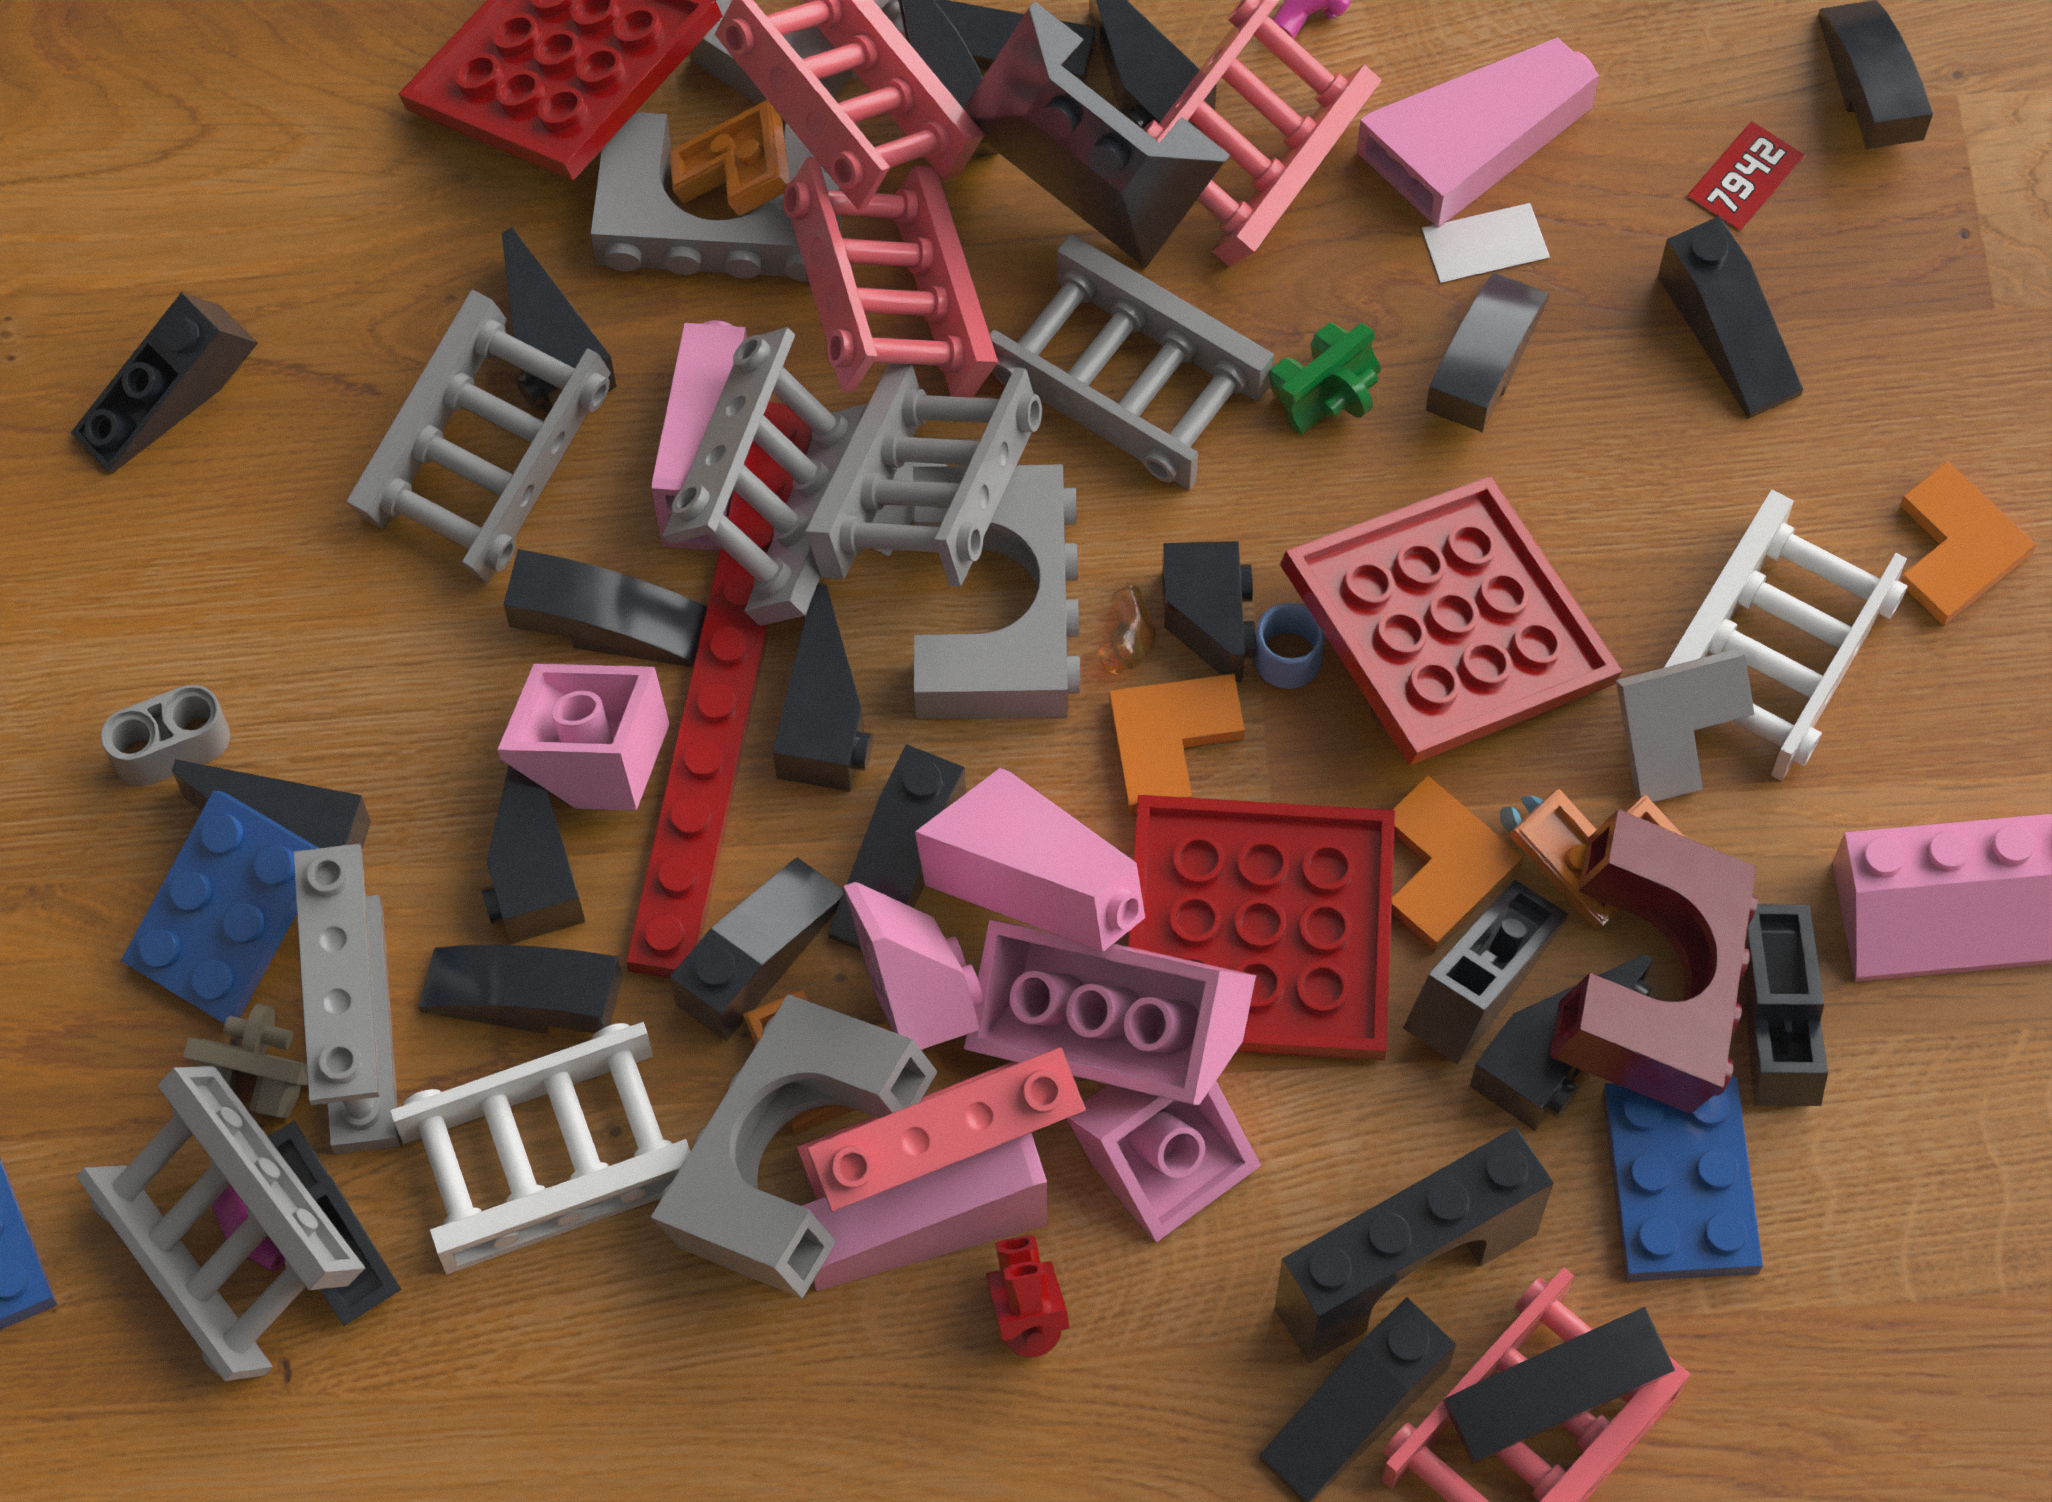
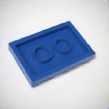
(220, 908)
(1682, 1186)

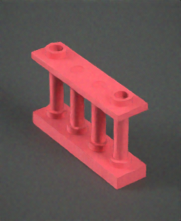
(885, 64)
(1306, 136)
(928, 250)
(940, 1129)
(1601, 1441)

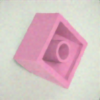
(588, 733)
(914, 969)
(1163, 1153)

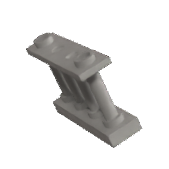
(1134, 307)
(449, 386)
(886, 441)
(788, 571)
(346, 999)
(275, 1208)

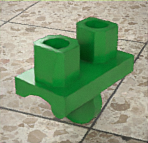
(1330, 383)

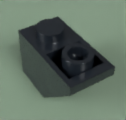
(1204, 602)

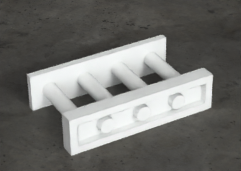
(1745, 586)
(531, 1210)

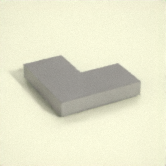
(1664, 710)

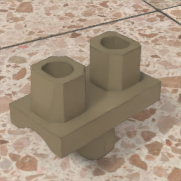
(278, 1077)

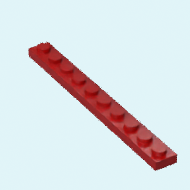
(710, 737)

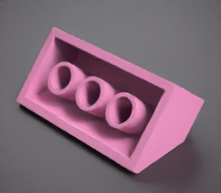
(1946, 897)
(1115, 1012)

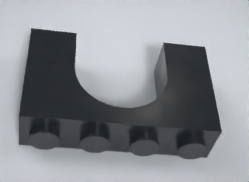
(1480, 1200)

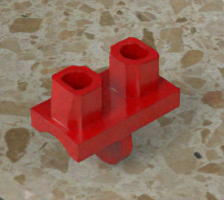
(1026, 1298)

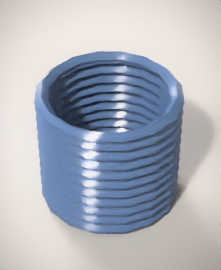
(1288, 672)

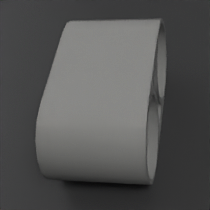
(162, 724)

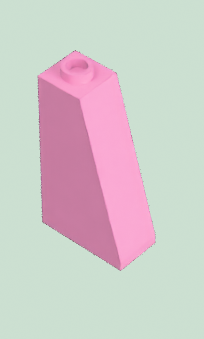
(1476, 128)
(697, 383)
(1031, 863)
(936, 1213)

